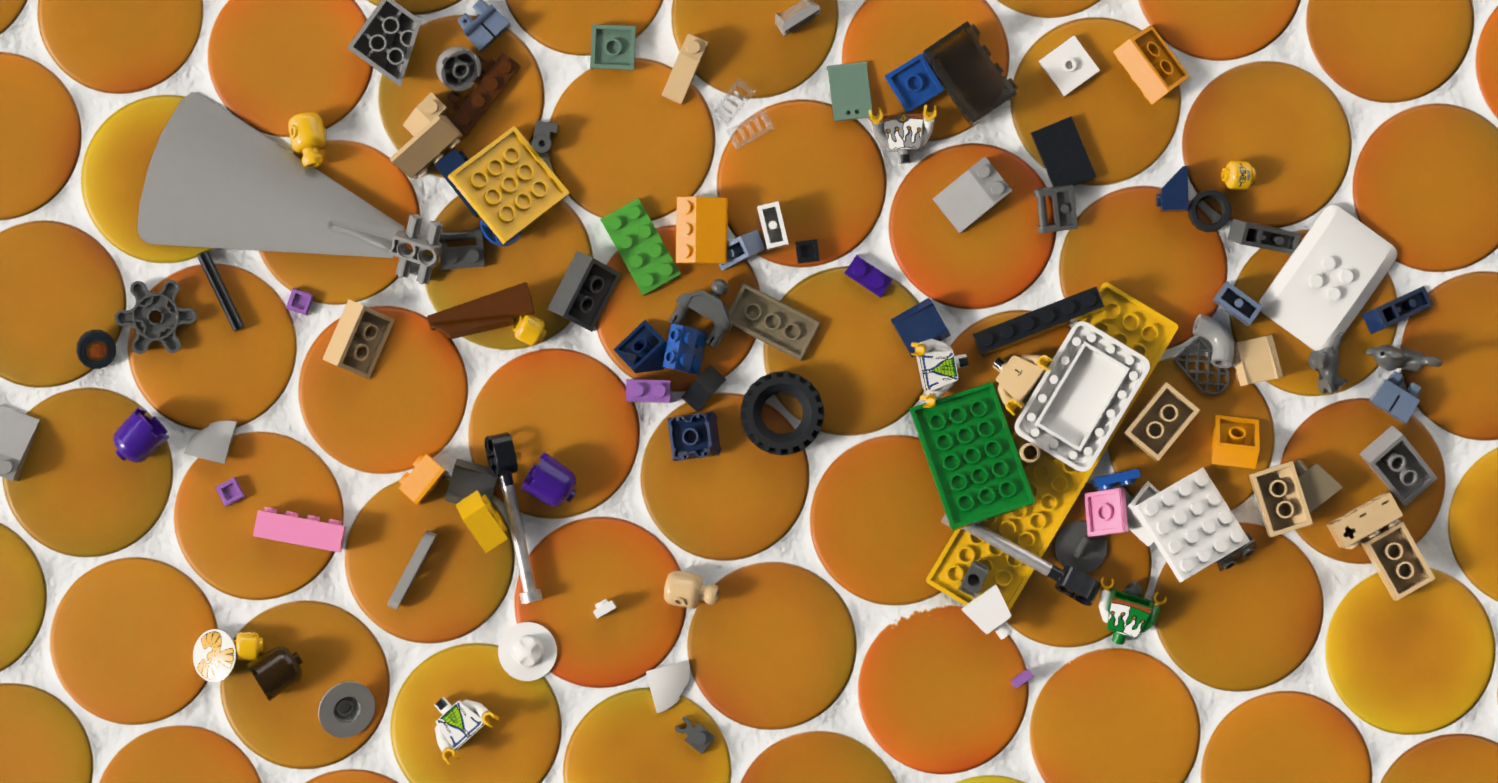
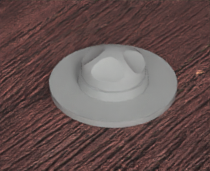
(346, 709)

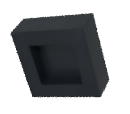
(807, 251)

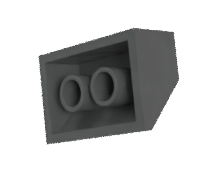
(584, 291)

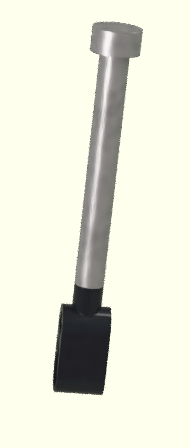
(503, 464)
(1068, 581)

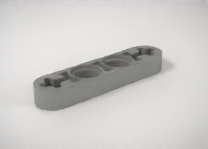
(412, 569)

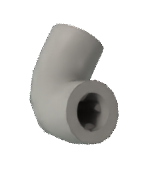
(1219, 338)

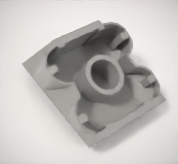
(796, 16)

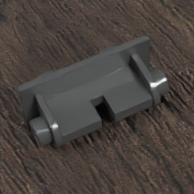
(1245, 551)

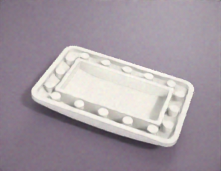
(1328, 278)
(1082, 396)

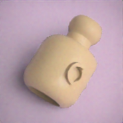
(687, 590)

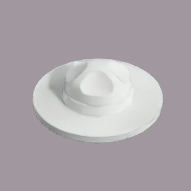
(527, 651)

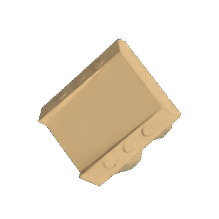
(1256, 360)

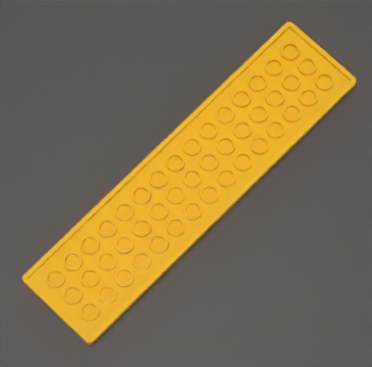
(1050, 480)

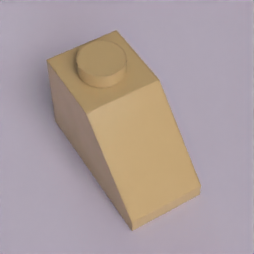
(424, 113)

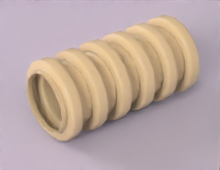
(1035, 447)

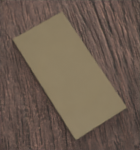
(773, 321)

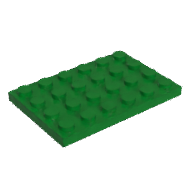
(972, 456)

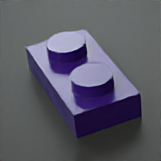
(868, 276)

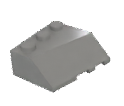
(387, 39)

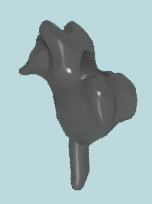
(1326, 363)

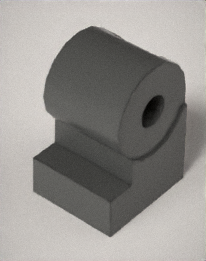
(542, 136)
(974, 579)

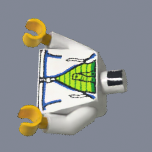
(937, 368)
(459, 724)

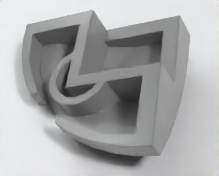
(212, 442)

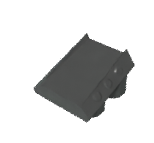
(468, 478)

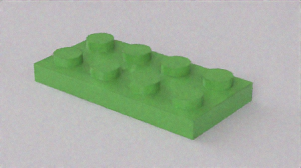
(640, 246)

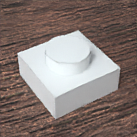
(604, 607)

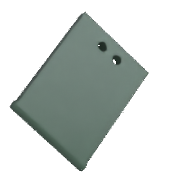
(850, 91)

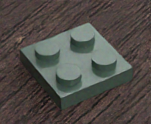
(613, 47)

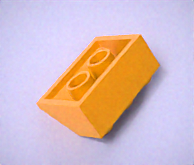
(1151, 64)
(701, 230)

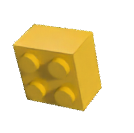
(482, 520)

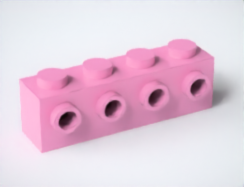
(298, 530)

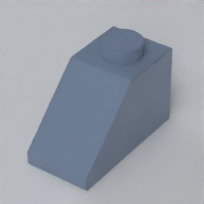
(743, 248)

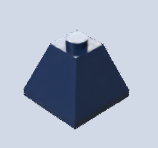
(643, 349)

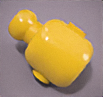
(307, 137)

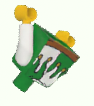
(1127, 613)

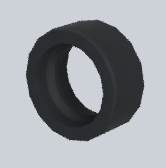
(1226, 211)

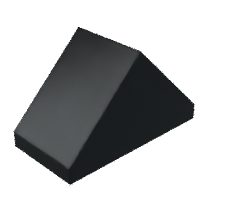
(703, 388)

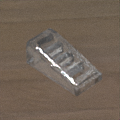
(744, 86)
(769, 127)

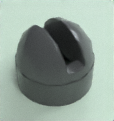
(1134, 589)

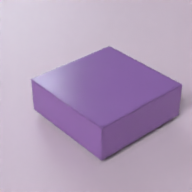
(300, 301)
(230, 491)
(1021, 678)

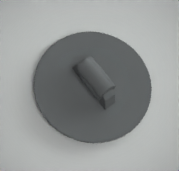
(1078, 550)

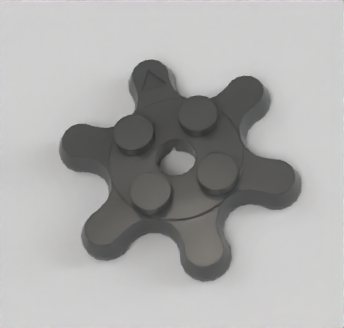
(140, 317)

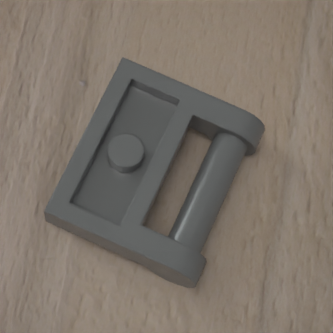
(1063, 208)
(462, 256)

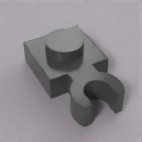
(697, 736)

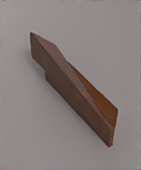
(484, 313)

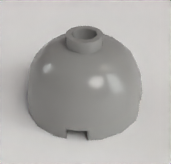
(458, 68)

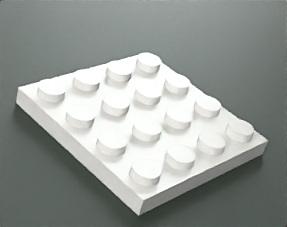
(1191, 524)

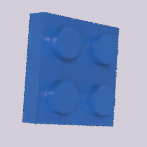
(914, 83)
(1108, 481)

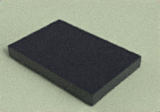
(1063, 153)

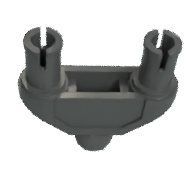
(709, 307)

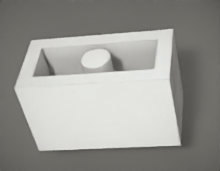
(772, 225)

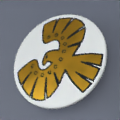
(214, 655)

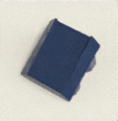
(920, 324)
(694, 436)

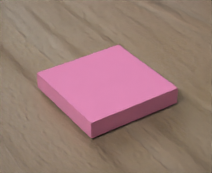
(1106, 512)

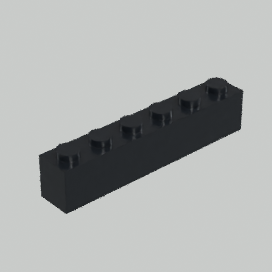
(1039, 322)

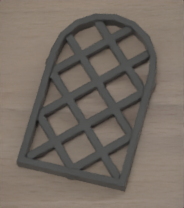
(1196, 382)

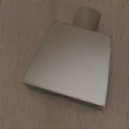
(1315, 484)

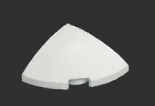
(668, 684)

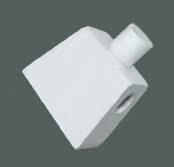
(989, 612)

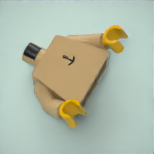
(1019, 378)

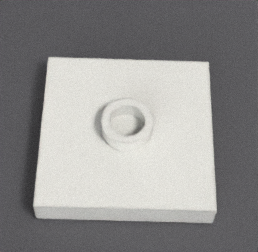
(1069, 66)

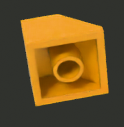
(1235, 442)
(422, 479)

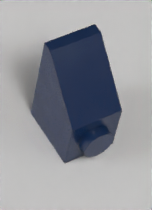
(1174, 193)

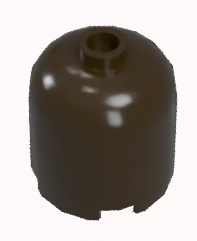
(276, 671)

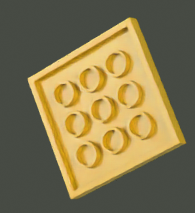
(508, 184)

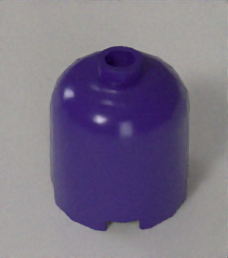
(139, 436)
(550, 482)

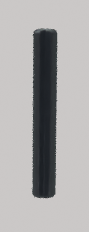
(220, 291)

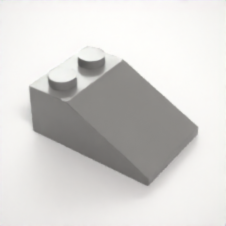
(972, 194)
(16, 438)
(1398, 465)

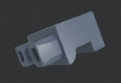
(490, 18)
(1389, 391)

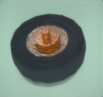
(96, 349)

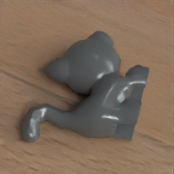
(1392, 357)

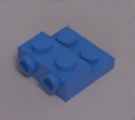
(685, 349)

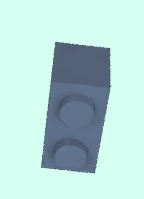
(1237, 303)

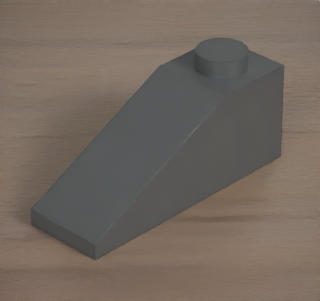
(1263, 236)

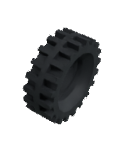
(782, 383)

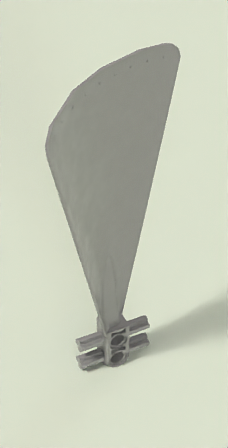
(237, 189)

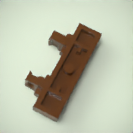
(473, 107)

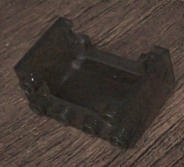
(969, 73)

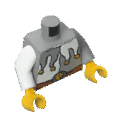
(903, 132)

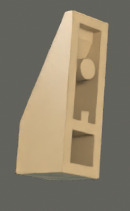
(685, 68)

